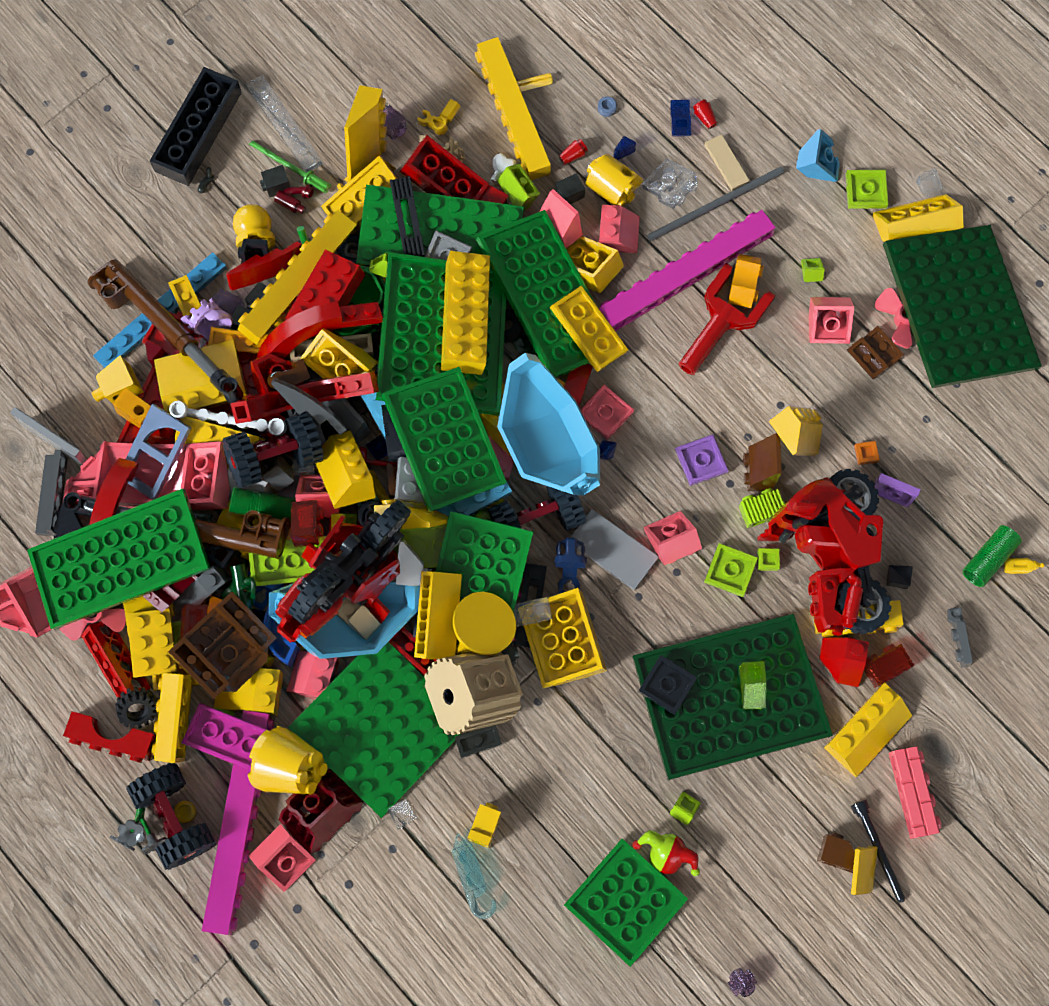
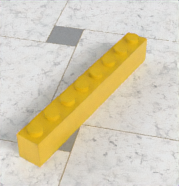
(513, 109)
(290, 282)

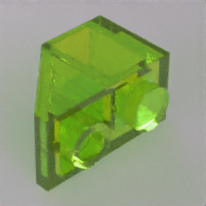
(753, 684)

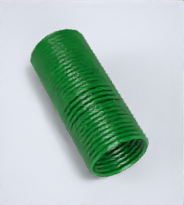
(275, 505)
(995, 553)

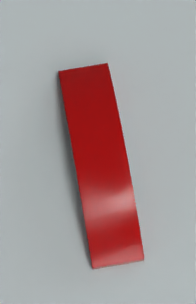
(113, 489)

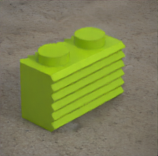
(518, 186)
(760, 508)

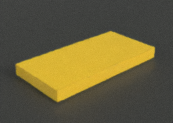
(589, 328)

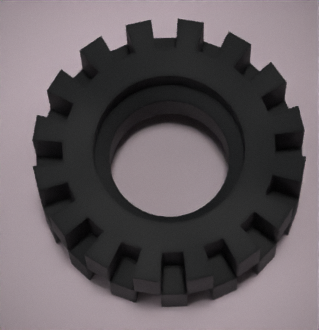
(135, 697)

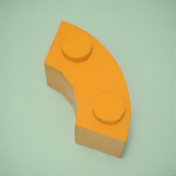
(744, 281)

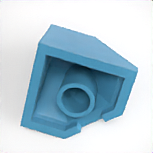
(817, 158)

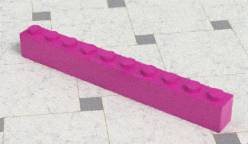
(687, 270)
(233, 845)

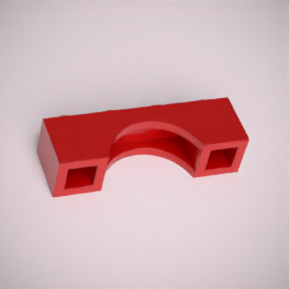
(85, 729)

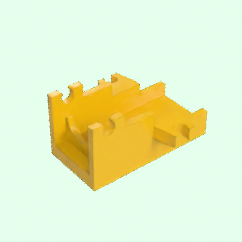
(351, 196)

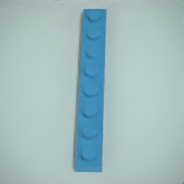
(134, 333)

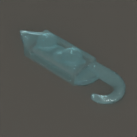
(471, 876)

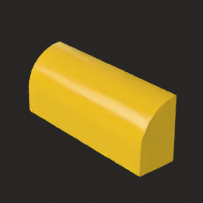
(436, 607)

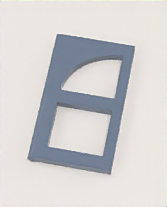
(155, 420)

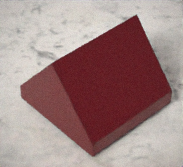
(154, 352)

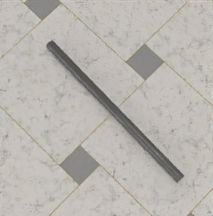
(714, 204)

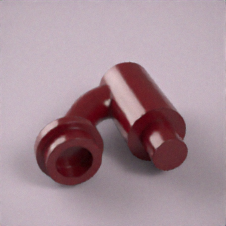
(285, 199)

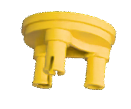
(483, 624)

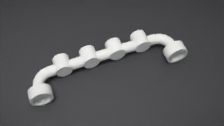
(275, 426)

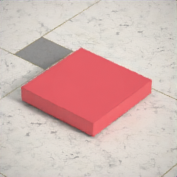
(606, 412)

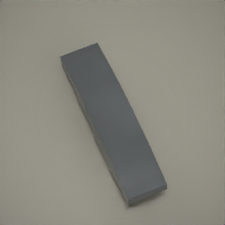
(303, 401)

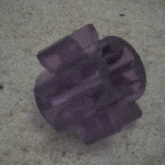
(742, 982)

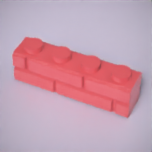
(914, 792)

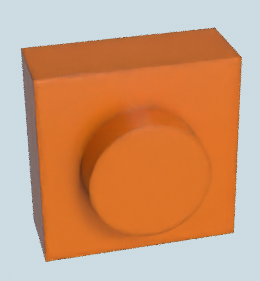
(866, 453)

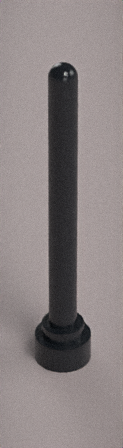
(861, 809)

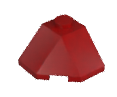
(263, 367)
(844, 659)

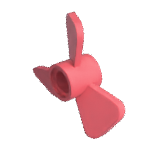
(891, 304)
(113, 618)

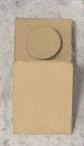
(358, 618)

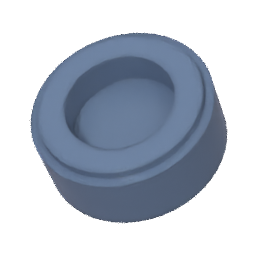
(607, 106)

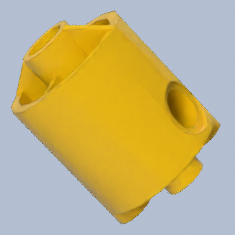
(612, 180)

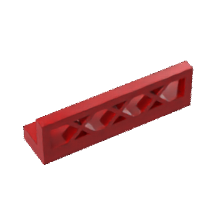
(110, 661)

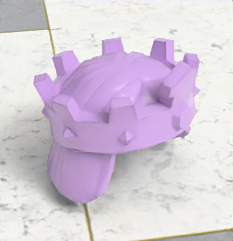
(207, 316)

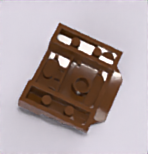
(224, 647)

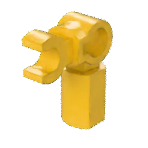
(439, 123)

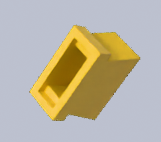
(485, 825)

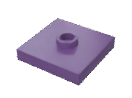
(701, 460)
(896, 490)

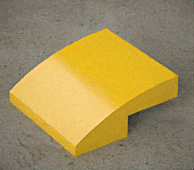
(864, 870)

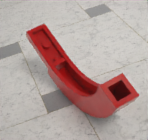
(313, 320)
(323, 390)

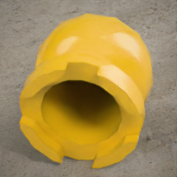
(253, 223)

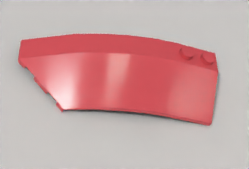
(198, 470)

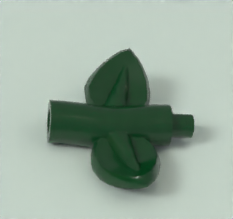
(241, 586)

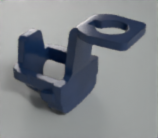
(570, 561)

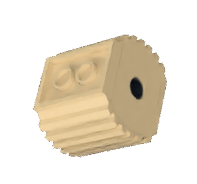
(472, 691)

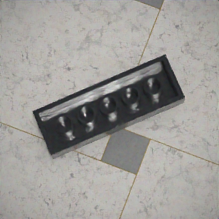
(196, 126)

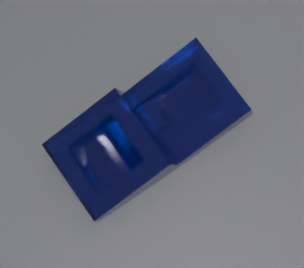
(680, 118)

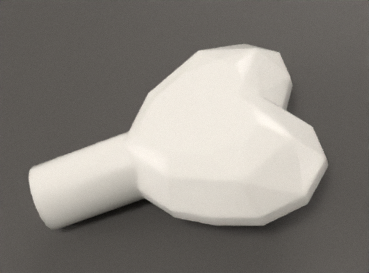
(500, 162)

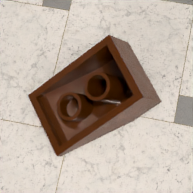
(763, 464)

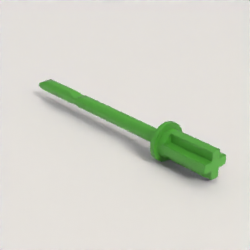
(309, 177)

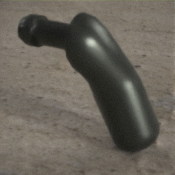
(205, 181)

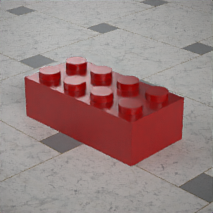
(441, 172)
(330, 281)

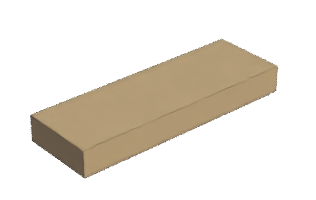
(726, 162)

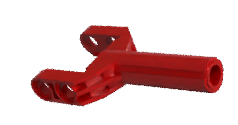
(723, 318)

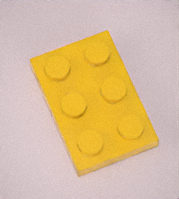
(150, 640)

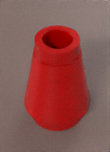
(705, 113)
(573, 152)

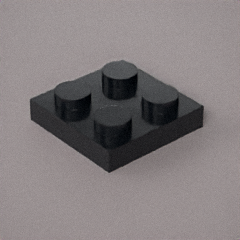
(667, 684)

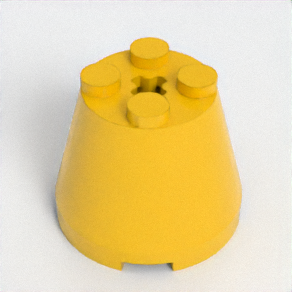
(285, 763)

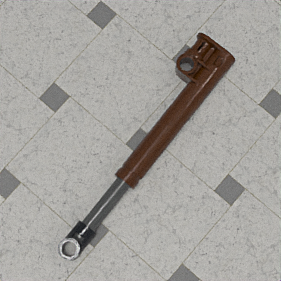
(120, 286)
(259, 539)

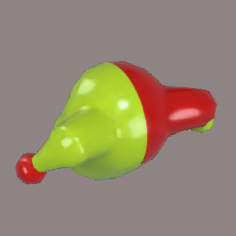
(668, 852)

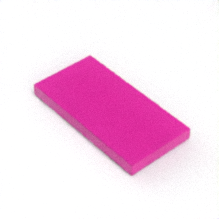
(222, 735)

